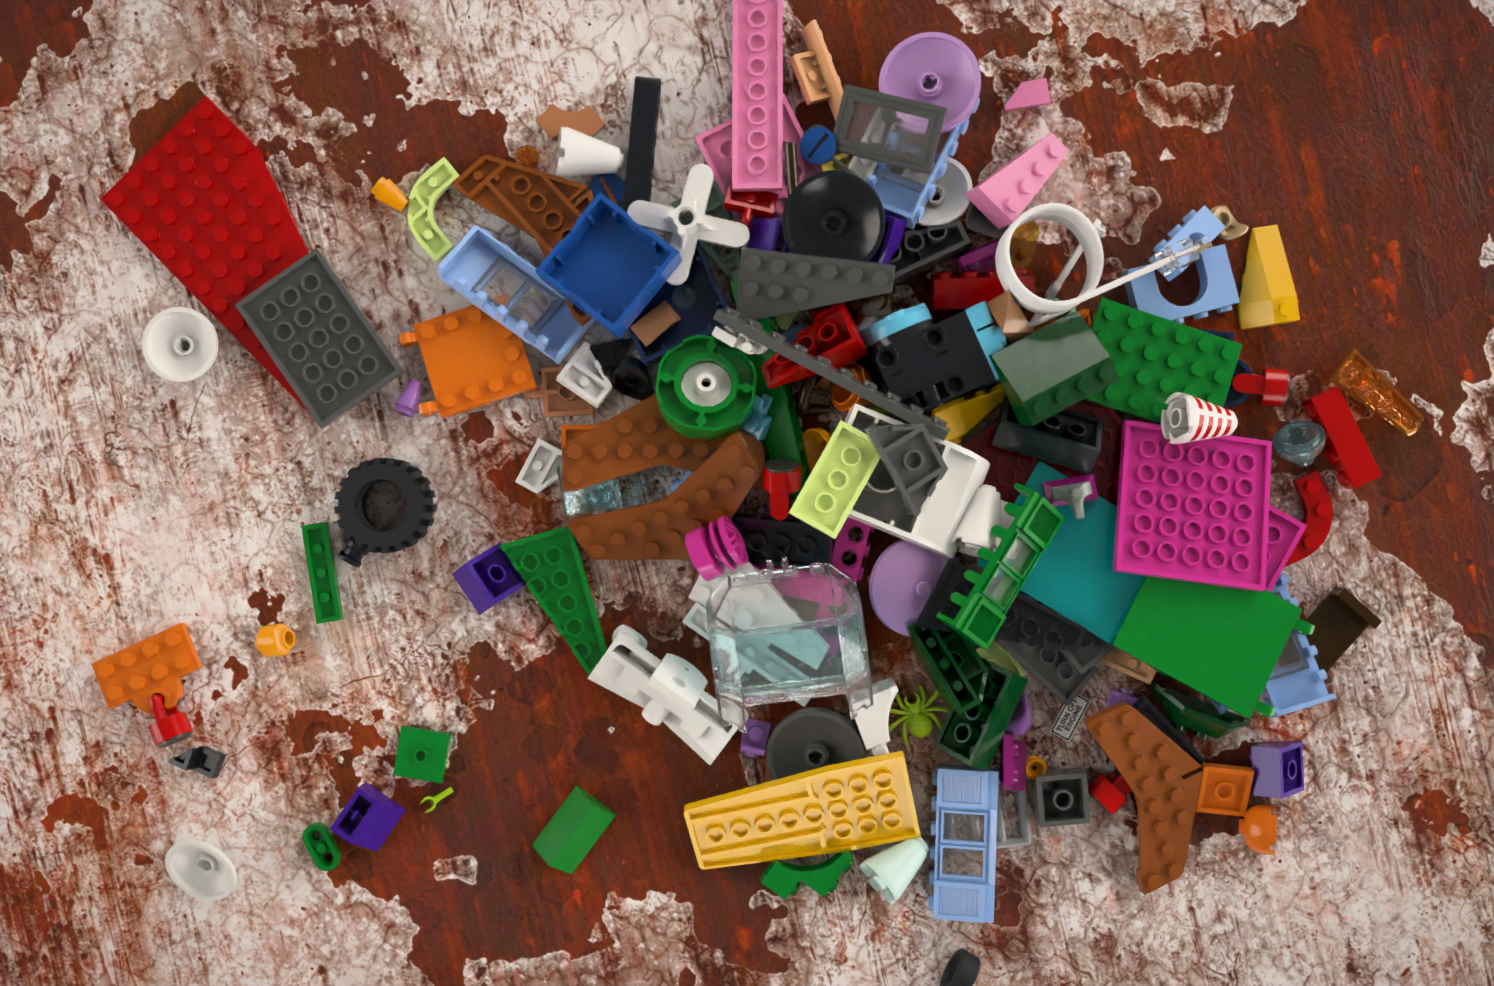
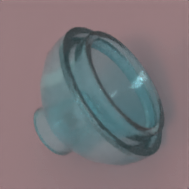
(1300, 442)

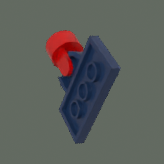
(1271, 385)

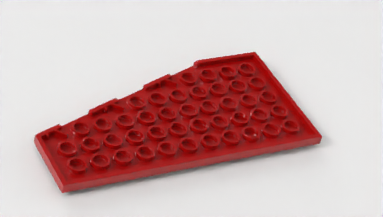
(212, 217)

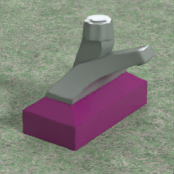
(1071, 492)

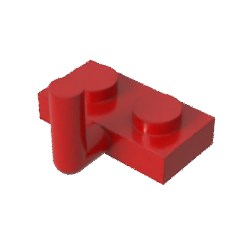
(751, 203)

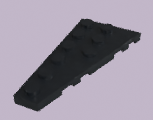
(1024, 622)

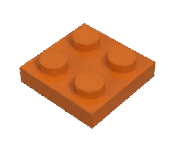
(1224, 789)

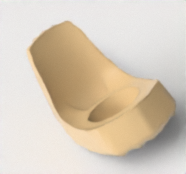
(1232, 228)

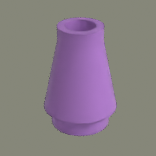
(409, 399)

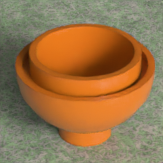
(843, 398)

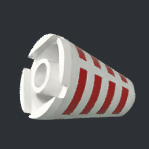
(1195, 419)

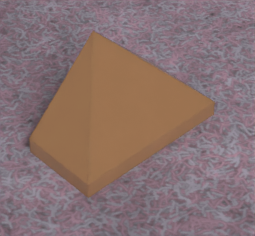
(1009, 317)
(655, 323)

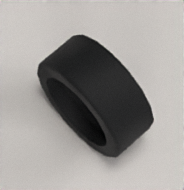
(961, 969)

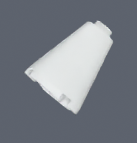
(585, 155)
(977, 522)

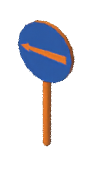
(610, 186)

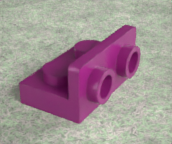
(979, 258)
(1012, 764)

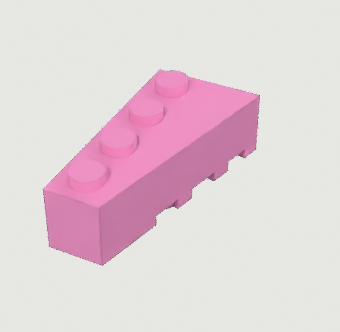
(1014, 185)

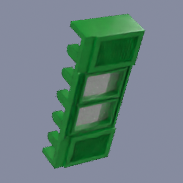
(1006, 569)

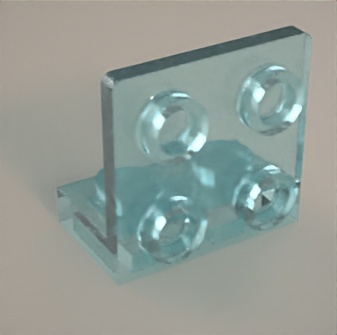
(594, 498)

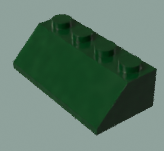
(978, 732)

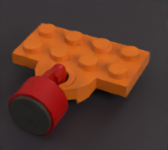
(151, 678)

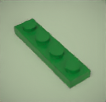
(322, 572)

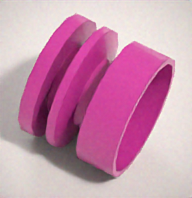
(716, 548)

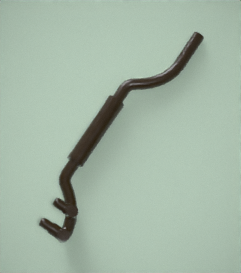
(809, 384)

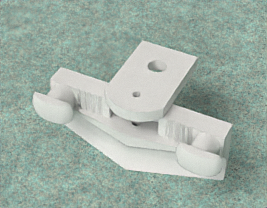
(667, 691)

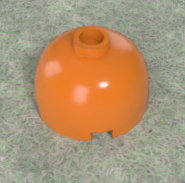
(1259, 828)

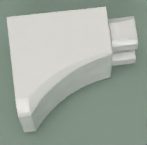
(874, 721)

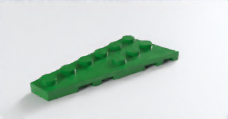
(558, 581)

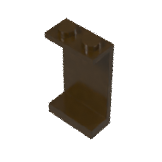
(1337, 625)

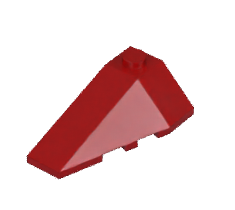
(831, 336)

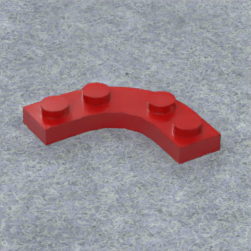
(1317, 515)

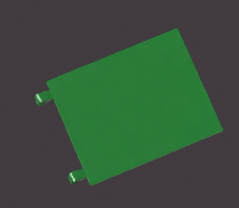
(1211, 638)

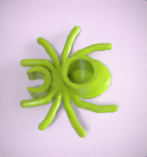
(917, 715)

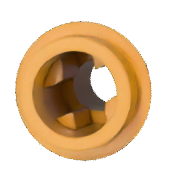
(389, 194)

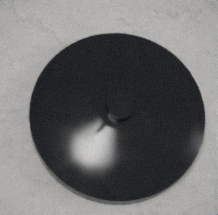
(834, 217)

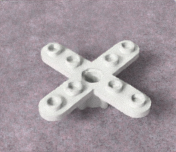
(702, 228)

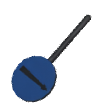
(819, 147)

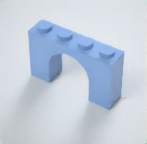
(1215, 292)

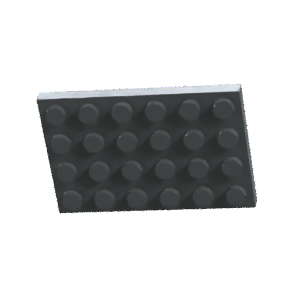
(319, 338)

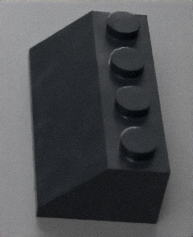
(1062, 439)

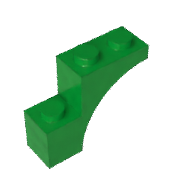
(821, 877)

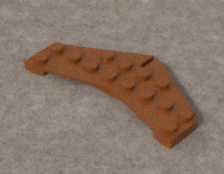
(529, 201)
(638, 442)
(660, 527)
(1163, 785)

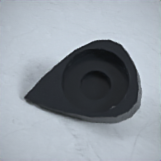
(631, 378)

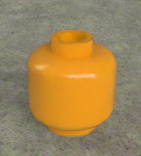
(274, 640)

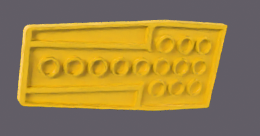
(806, 814)

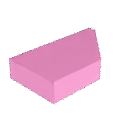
(1029, 95)

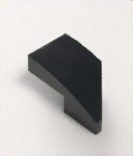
(202, 760)

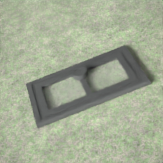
(888, 128)

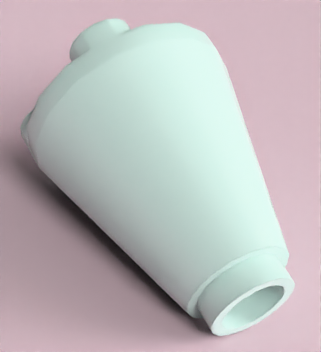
(895, 867)

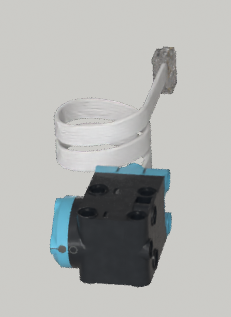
(951, 358)

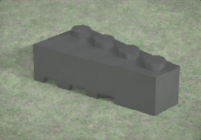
(928, 248)

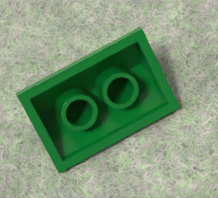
(573, 830)

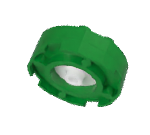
(705, 388)

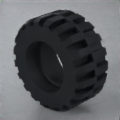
(353, 512)

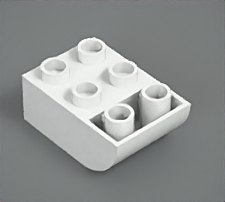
(940, 514)

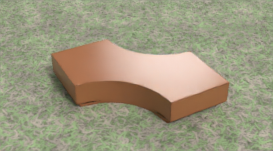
(584, 121)

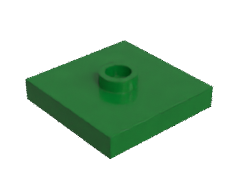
(422, 754)

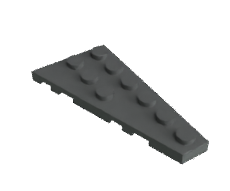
(792, 282)

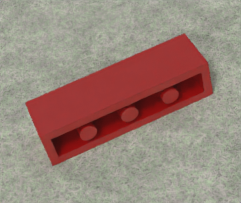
(971, 288)
(1344, 440)

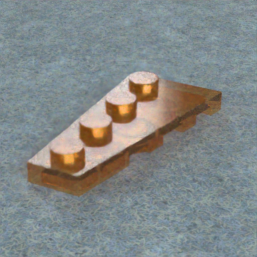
(1374, 391)

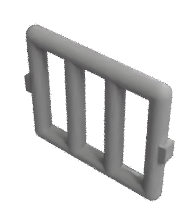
(1024, 810)

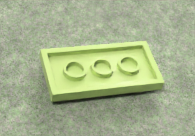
(836, 480)

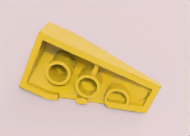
(1267, 285)
(966, 416)

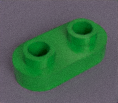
(320, 846)

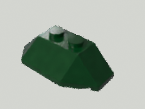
(951, 666)
(1195, 714)

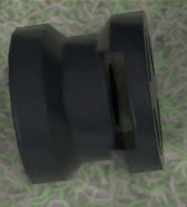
(353, 554)

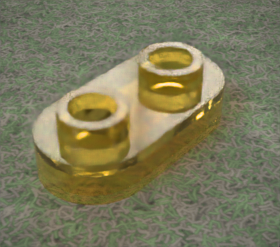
(1024, 245)

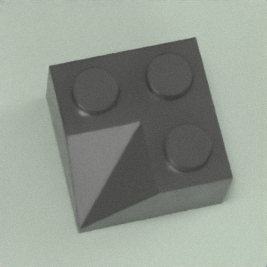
(1061, 798)

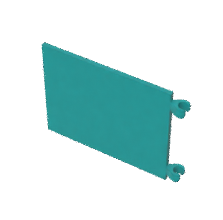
(1077, 567)

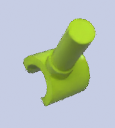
(434, 800)

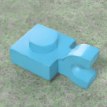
(759, 421)

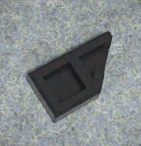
(611, 352)

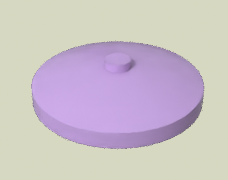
(936, 72)
(903, 583)

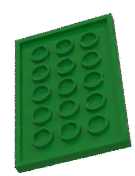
(1159, 359)

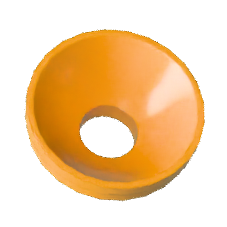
(814, 444)

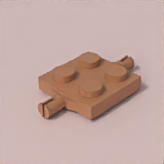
(558, 399)

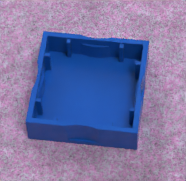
(609, 265)

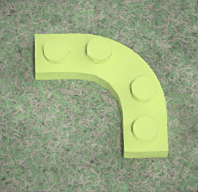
(422, 205)

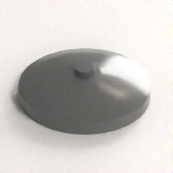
(811, 741)

